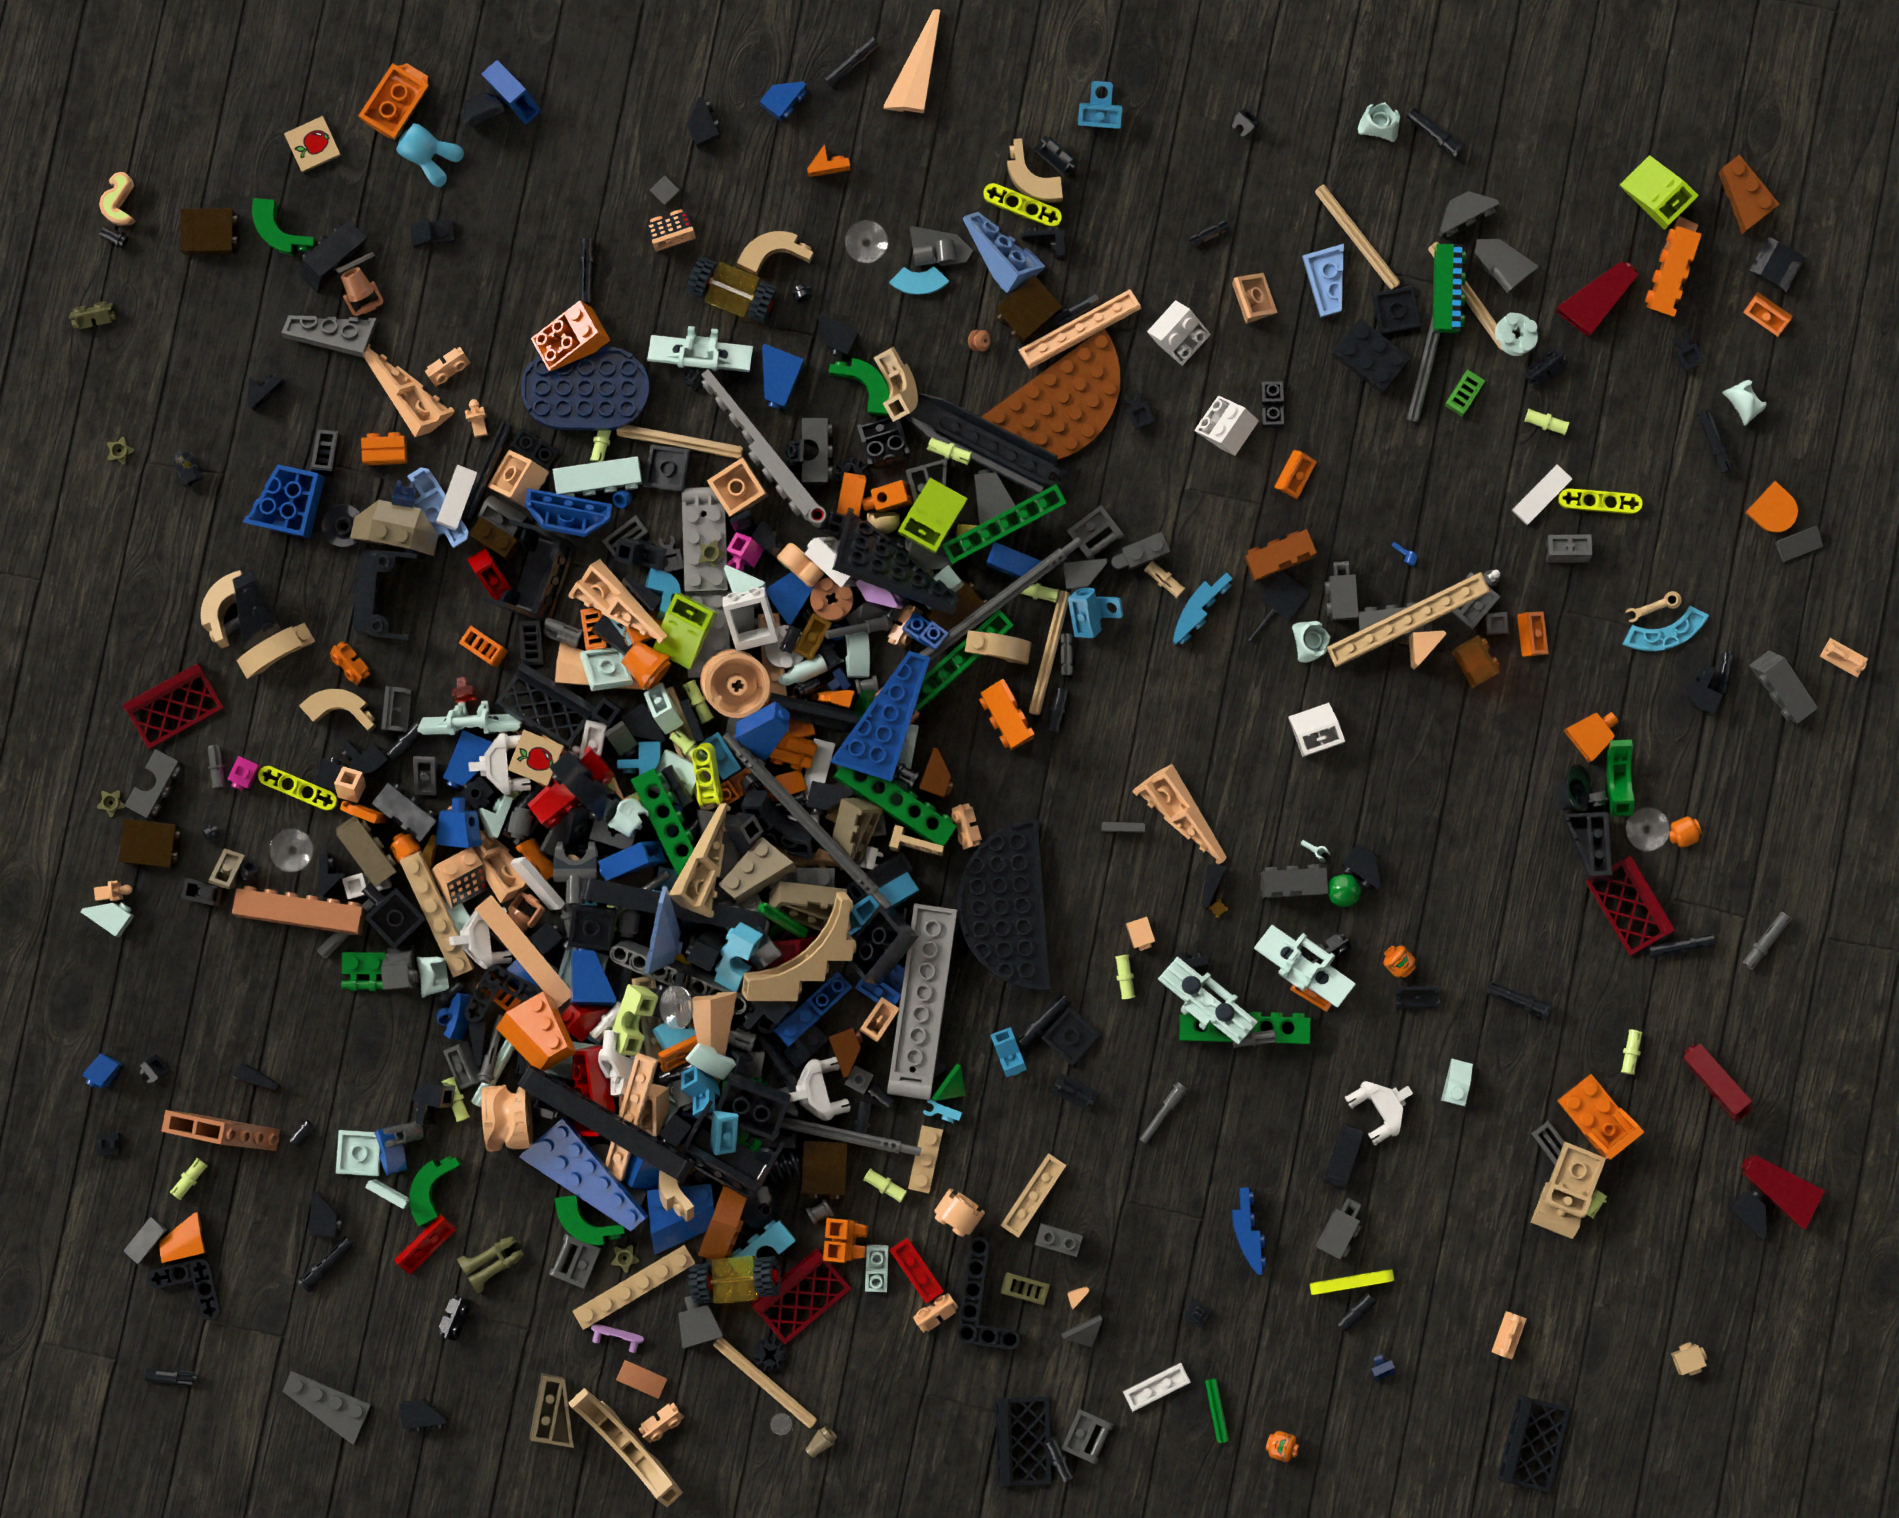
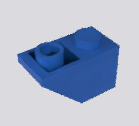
(782, 97)
(102, 1071)

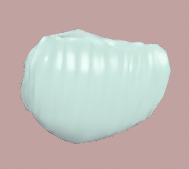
(1380, 122)
(1745, 401)
(1310, 640)
(627, 817)
(432, 975)

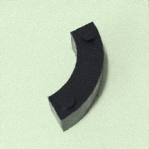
(592, 793)
(779, 828)

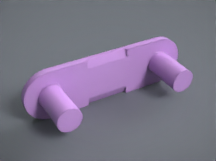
(600, 1329)

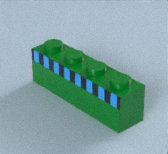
(1447, 288)

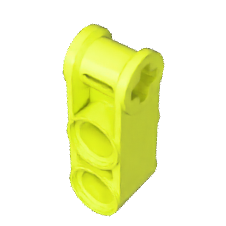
(707, 790)

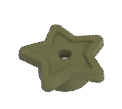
(125, 450)
(717, 553)
(106, 798)
(625, 1264)

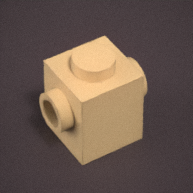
(1689, 1359)

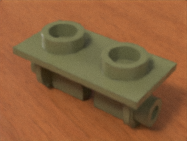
(100, 311)

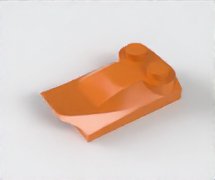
(394, 100)

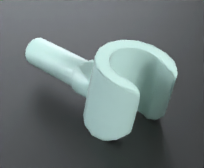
(1317, 850)

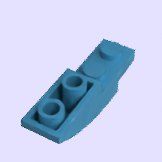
(1193, 614)
(894, 891)

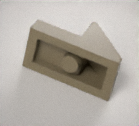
(227, 869)

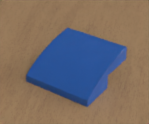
(889, 989)

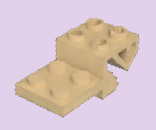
(1569, 1191)

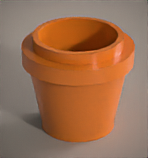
(646, 665)

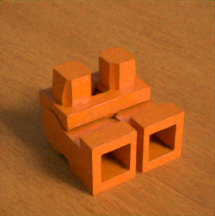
(843, 1242)

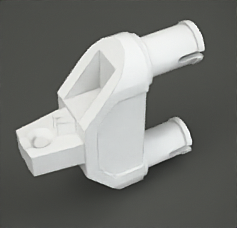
(495, 766)
(476, 943)
(614, 1065)
(812, 1090)
(1388, 1103)

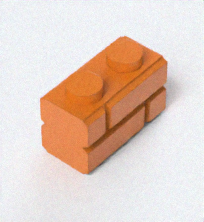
(384, 450)
(795, 751)

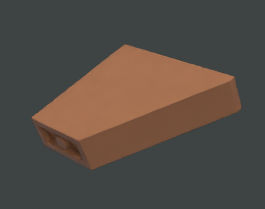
(220, 1130)

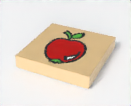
(312, 144)
(535, 757)

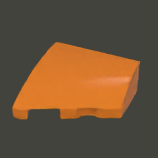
(840, 698)
(537, 858)
(183, 1240)

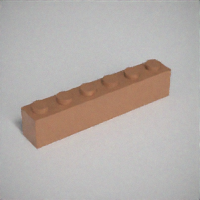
(299, 911)

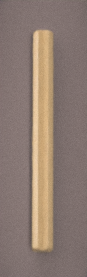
(1357, 237)
(1476, 306)
(680, 441)
(1049, 653)
(765, 1382)

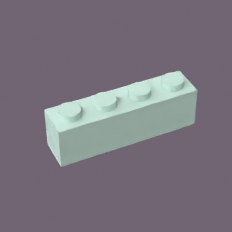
(598, 477)

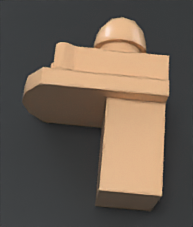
(477, 418)
(113, 891)

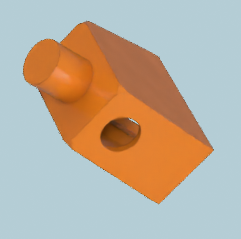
(897, 494)
(1592, 734)

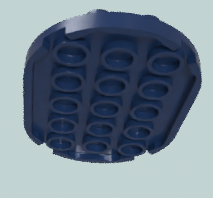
(588, 394)

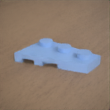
(1325, 277)

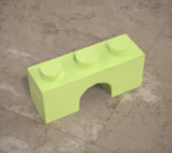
(635, 1003)

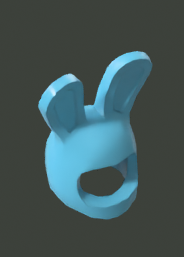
(419, 147)

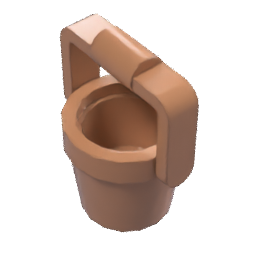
(358, 288)
(521, 919)

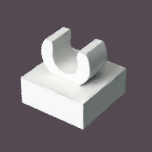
(869, 858)

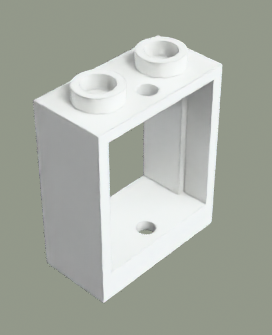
(822, 553)
(754, 637)

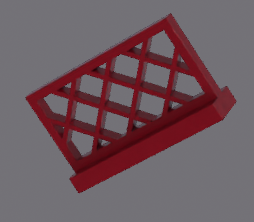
(163, 689)
(1648, 898)
(793, 1279)

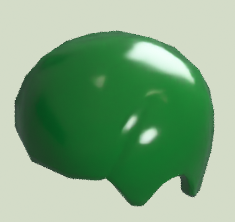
(1343, 890)

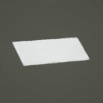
(347, 266)

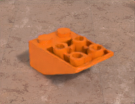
(570, 337)

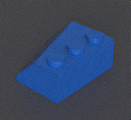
(288, 502)
(669, 1228)

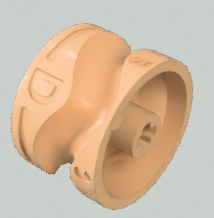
(733, 667)
(506, 1118)

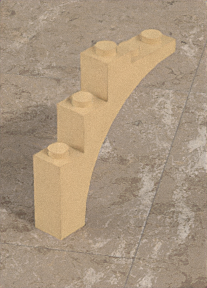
(812, 964)
(627, 1445)

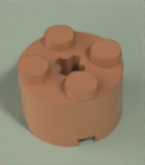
(835, 611)

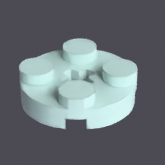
(1526, 328)

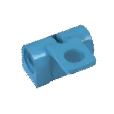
(1100, 111)
(1088, 610)
(726, 761)

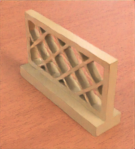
(898, 839)

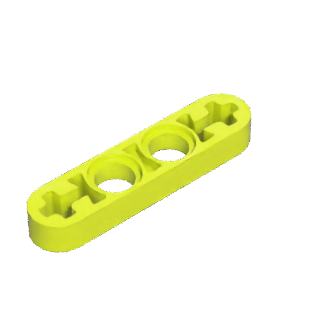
(1020, 209)
(1600, 497)
(299, 785)
(1351, 1282)

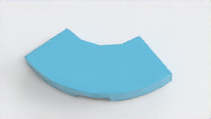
(919, 283)

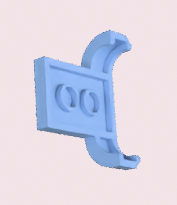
(431, 503)

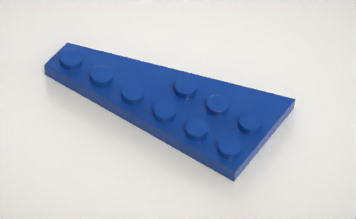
(880, 733)
(577, 1167)

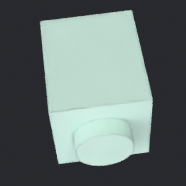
(663, 709)
(110, 917)
(1457, 1082)

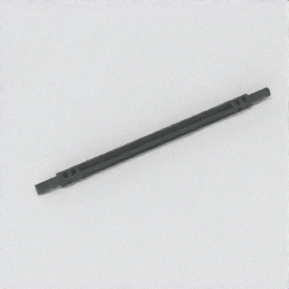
(1003, 597)
(806, 820)
(847, 1136)

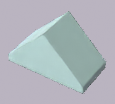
(740, 581)

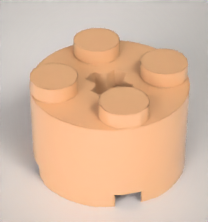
(958, 1212)

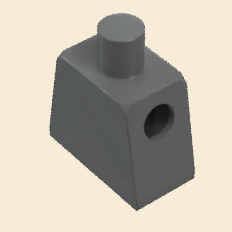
(698, 1324)

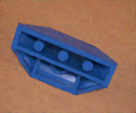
(566, 513)

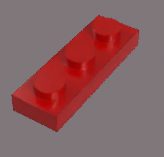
(425, 1244)
(916, 1270)

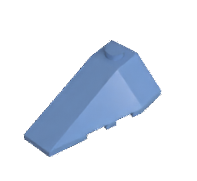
(1005, 260)
(665, 935)

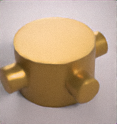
(1218, 908)

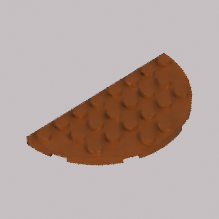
(1067, 401)

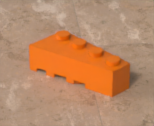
(1673, 270)

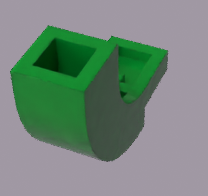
(264, 218)
(869, 378)
(1619, 778)
(421, 1189)
(574, 1223)

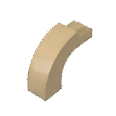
(1041, 189)
(769, 244)
(901, 384)
(215, 605)
(1000, 646)
(274, 648)
(331, 699)
(673, 1197)

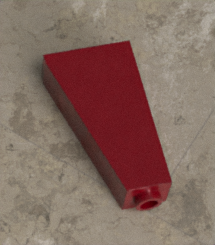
(1595, 300)
(1718, 1082)
(1786, 1191)

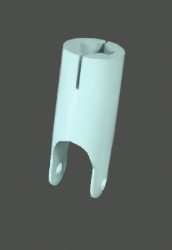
(804, 671)

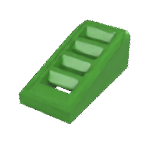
(1456, 407)

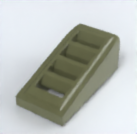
(1007, 1282)

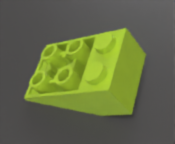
(1658, 191)
(932, 516)
(687, 627)

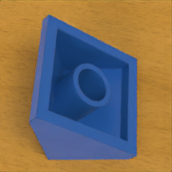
(641, 1174)

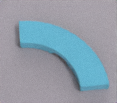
(1669, 636)

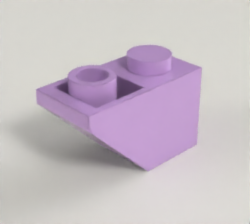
(880, 596)

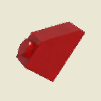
(489, 574)
(582, 1019)

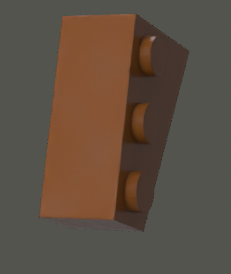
(1746, 193)
(1280, 555)
(723, 1226)

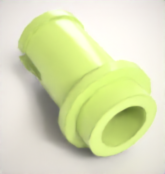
(1597, 1200)

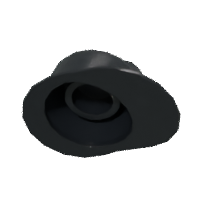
(1575, 790)

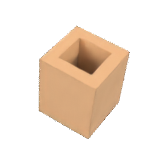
(350, 784)
(1140, 933)

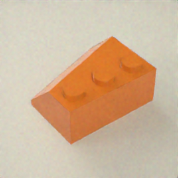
(1006, 715)
(538, 1032)

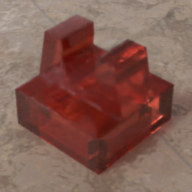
(463, 691)

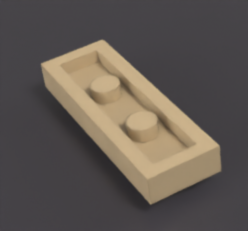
(925, 1163)

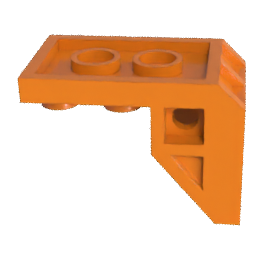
(1599, 1117)

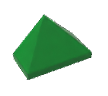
(952, 1086)

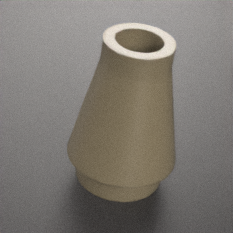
(821, 1441)

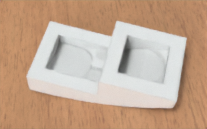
(356, 883)

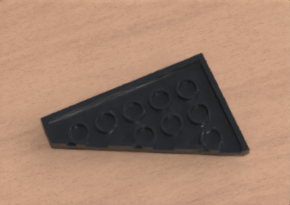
(870, 557)

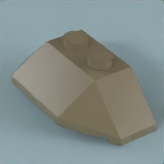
(395, 527)

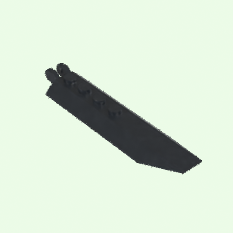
(988, 442)

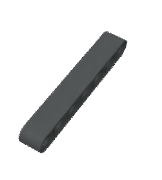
(631, 961)

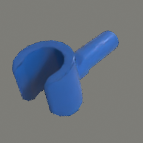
(1410, 558)

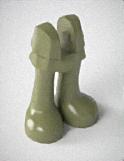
(471, 1264)

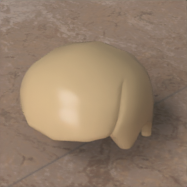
(885, 522)

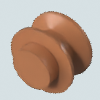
(979, 340)

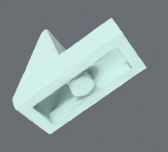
(494, 820)

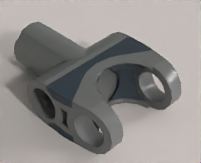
(575, 871)

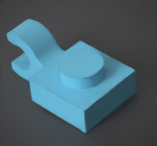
(948, 1114)

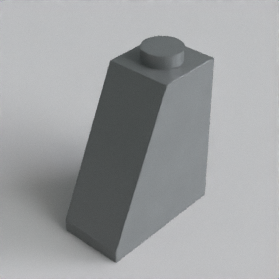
(991, 495)

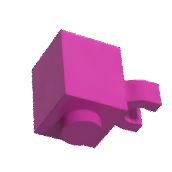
(744, 551)
(243, 773)

